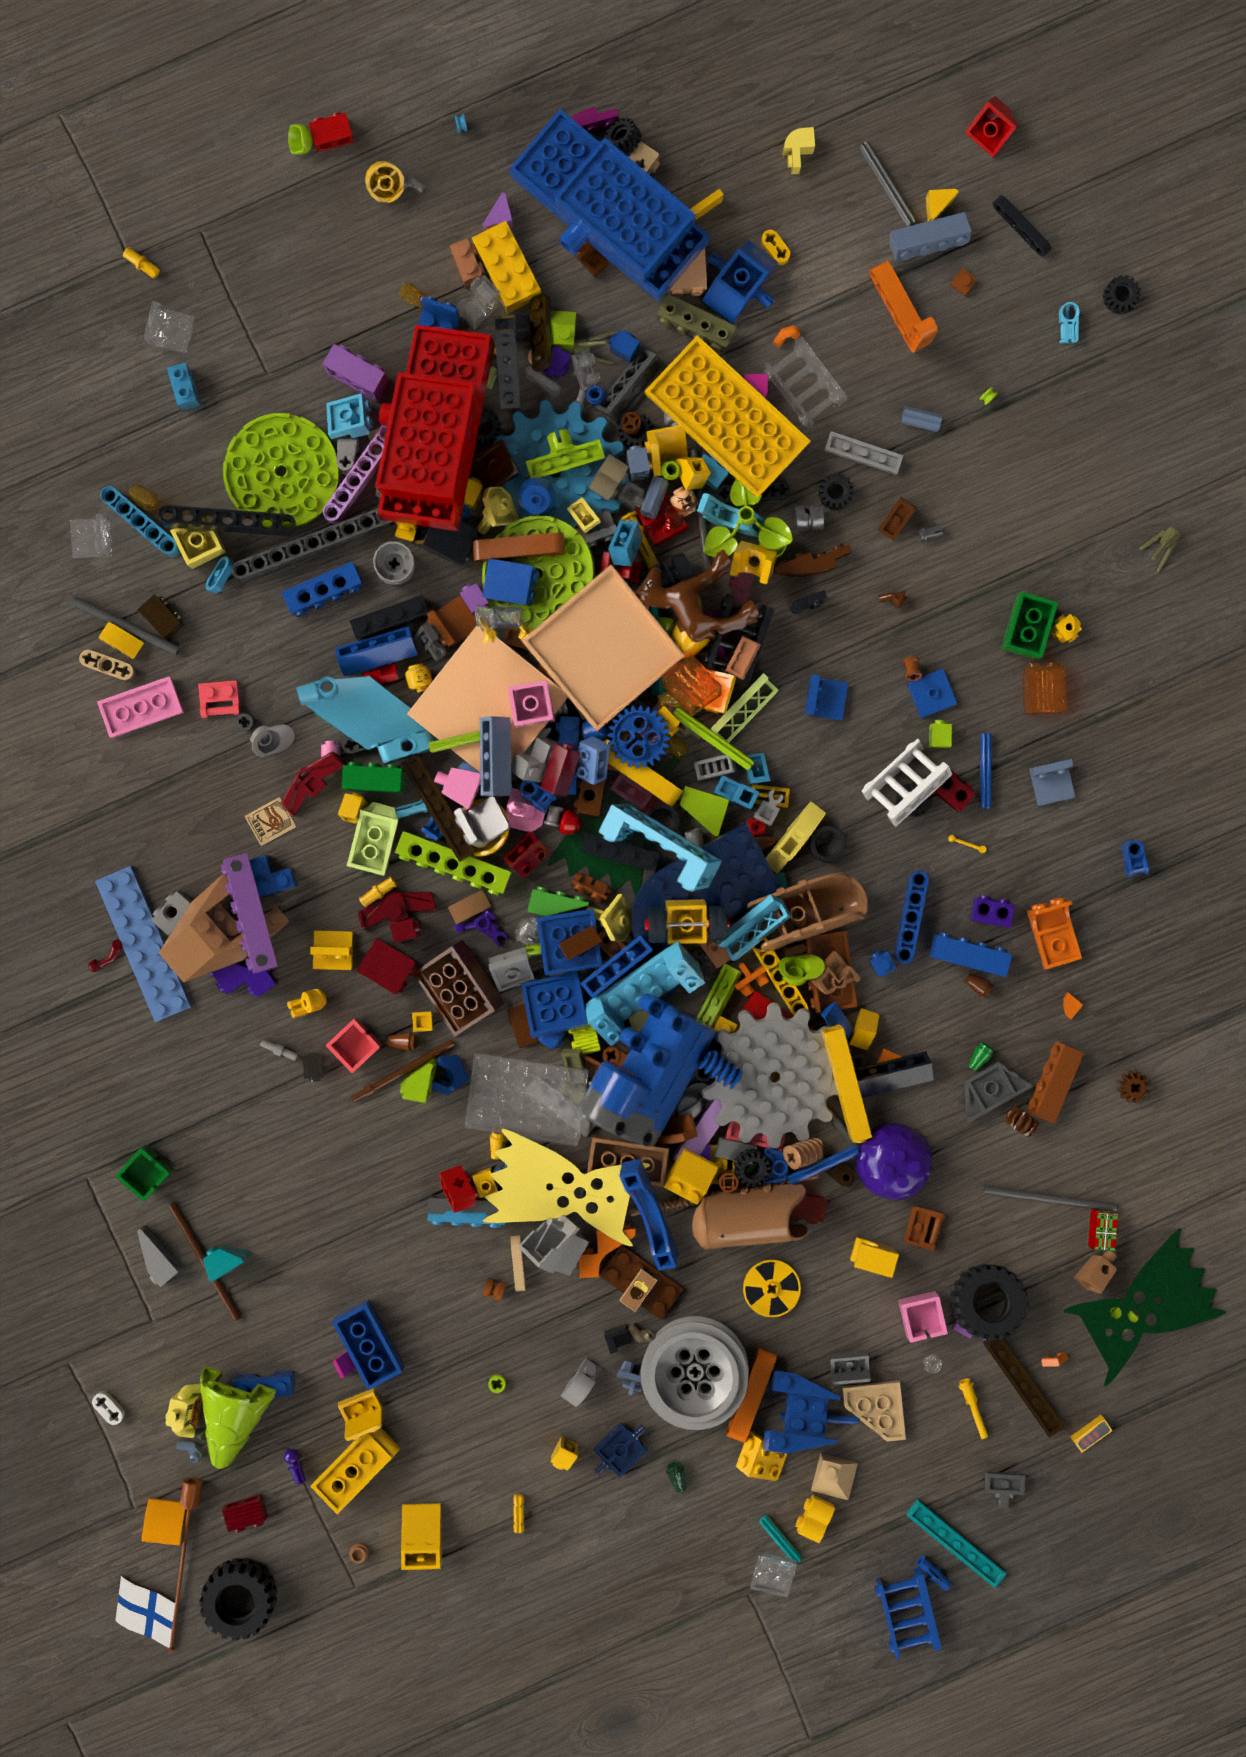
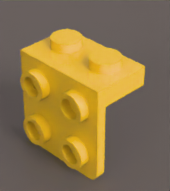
(664, 445)
(361, 1414)
(759, 1463)

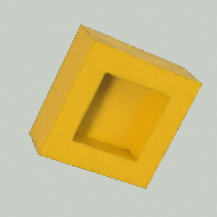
(422, 1021)

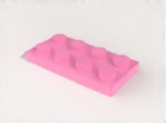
(140, 707)

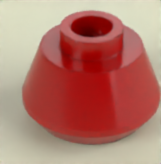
(569, 823)

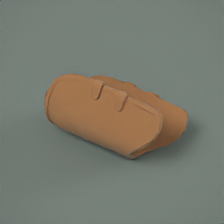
(816, 908)
(748, 1216)

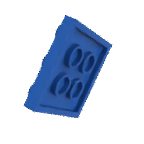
(558, 928)
(554, 1004)

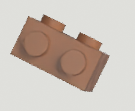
(465, 260)

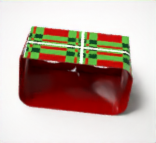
(1102, 1230)

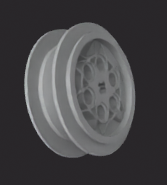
(697, 1407)

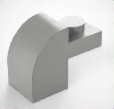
(581, 1383)

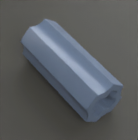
(921, 418)
(654, 497)

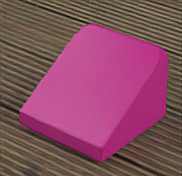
(343, 1364)

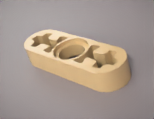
(96, 655)
(518, 1265)

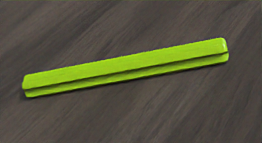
(713, 738)

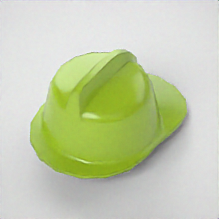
(800, 968)

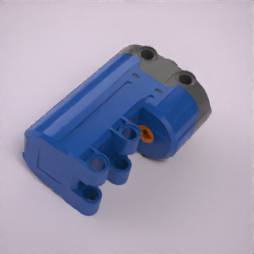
(645, 1090)

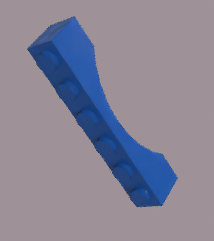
(640, 1189)

